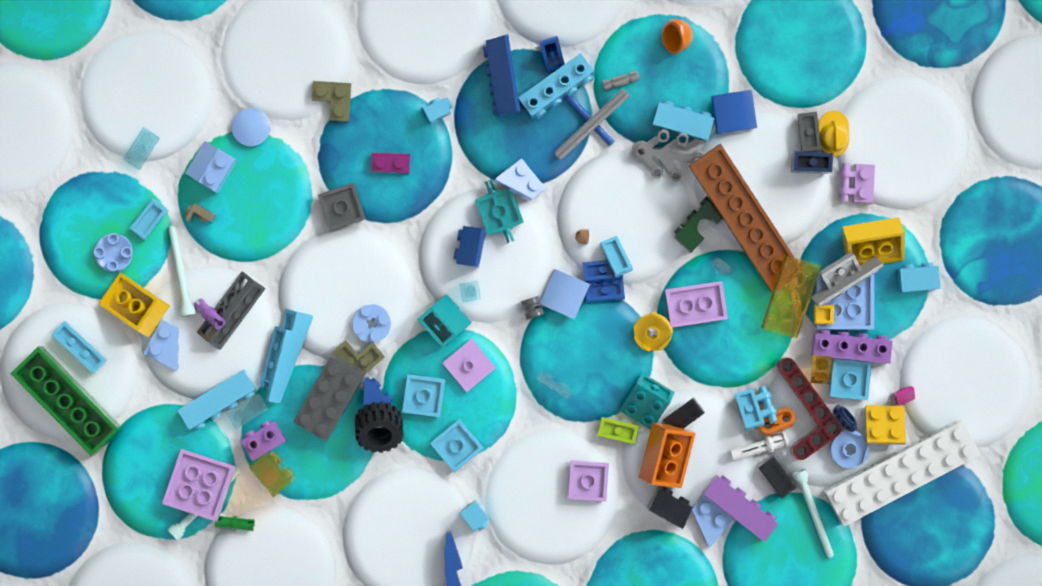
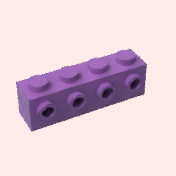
(852, 348)

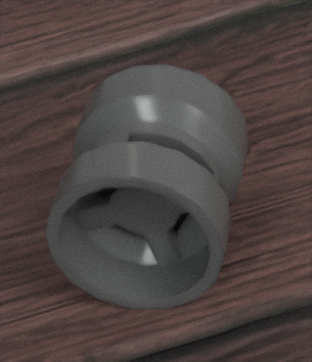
(532, 307)

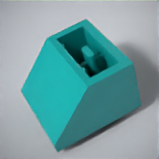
(444, 321)

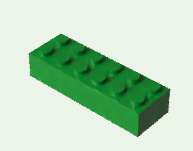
(66, 401)

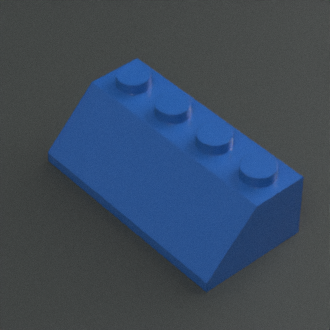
(503, 77)

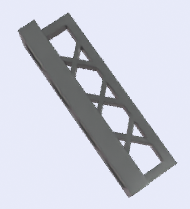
(232, 312)

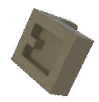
(203, 214)

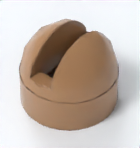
(582, 236)

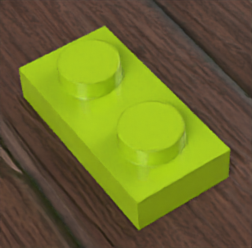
(618, 430)

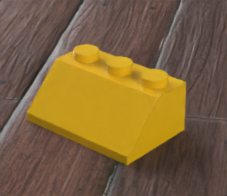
(875, 239)

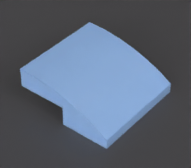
(564, 294)

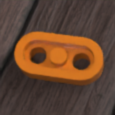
(780, 425)

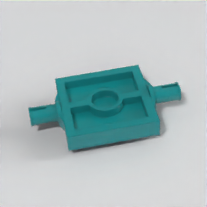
(499, 211)

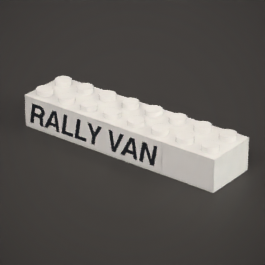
(901, 472)

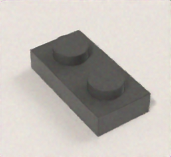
(809, 131)

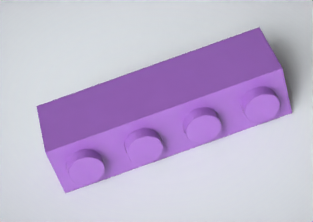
(740, 508)

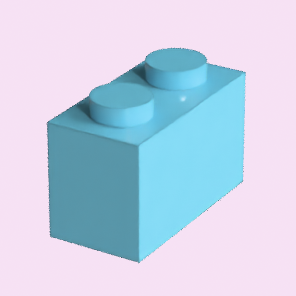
(918, 278)

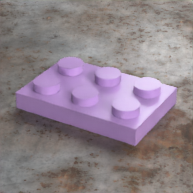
(696, 304)

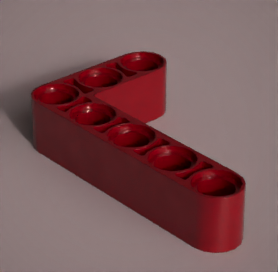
(811, 408)

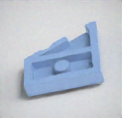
(710, 519)

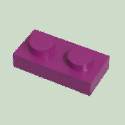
(390, 163)

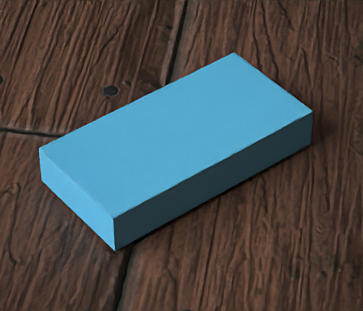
(148, 219)
(616, 256)

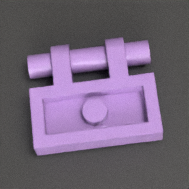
(863, 183)

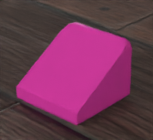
(904, 395)

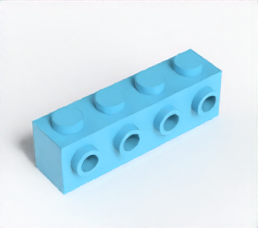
(556, 86)

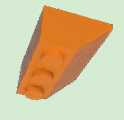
(666, 455)

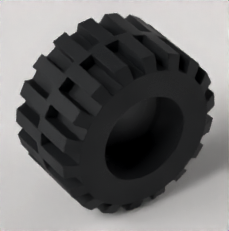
(379, 416)

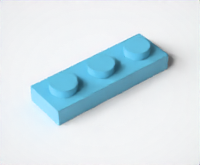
(79, 347)

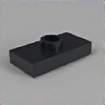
(685, 414)
(777, 477)

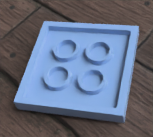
(853, 308)

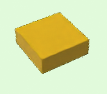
(824, 314)

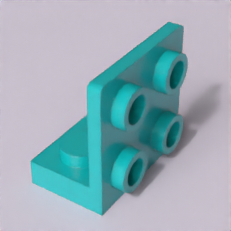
(647, 401)

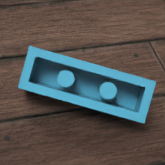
(683, 120)

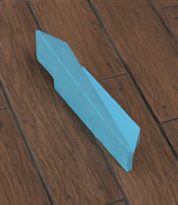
(283, 353)

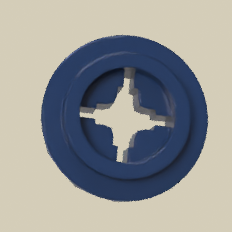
(845, 418)

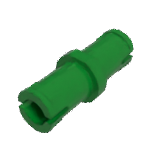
(235, 523)

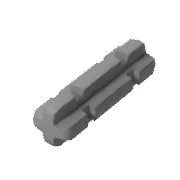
(620, 80)

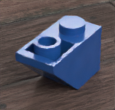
(374, 394)

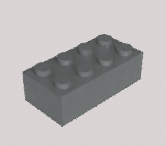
(330, 397)

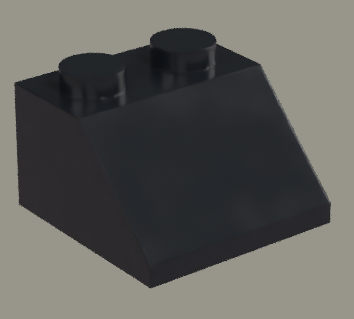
(670, 507)

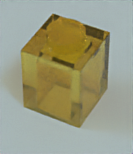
(821, 369)

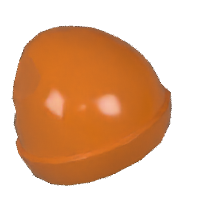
(676, 36)

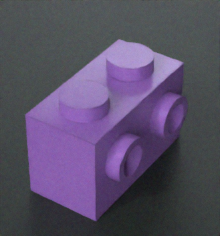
(264, 440)

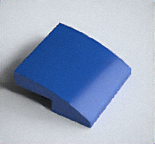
(734, 111)
(602, 282)

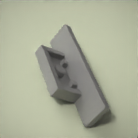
(843, 275)

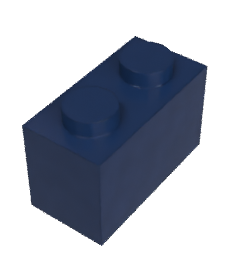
(812, 162)

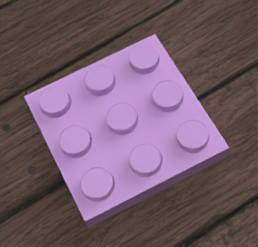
(199, 485)

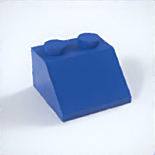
(470, 246)

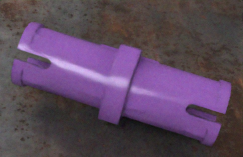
(209, 313)

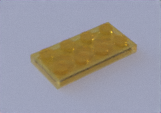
(791, 296)

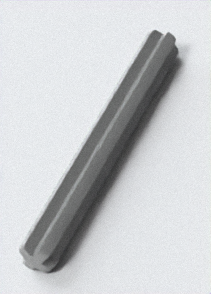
(591, 124)

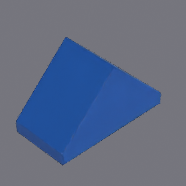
(551, 54)

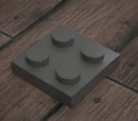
(341, 207)

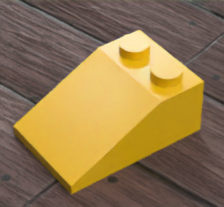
(134, 305)

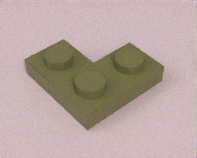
(338, 94)
(365, 360)

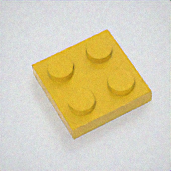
(885, 425)

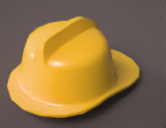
(834, 133)

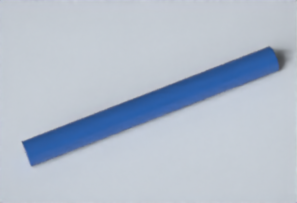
(586, 116)

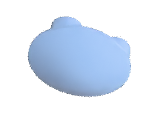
(250, 127)
(113, 252)

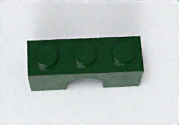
(688, 235)

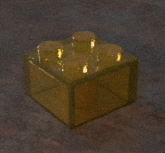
(273, 473)

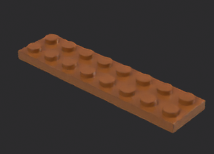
(741, 213)

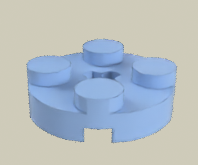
(375, 333)
(855, 458)

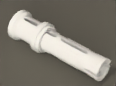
(769, 441)

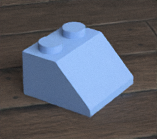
(211, 167)

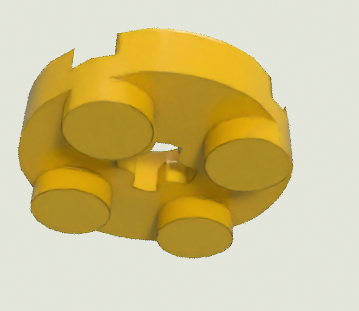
(653, 321)

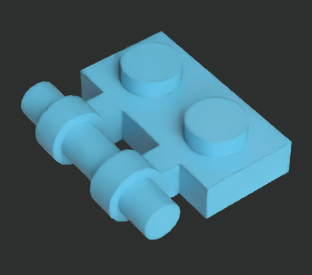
(750, 410)

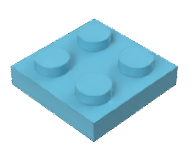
(850, 379)
(423, 395)
(457, 445)

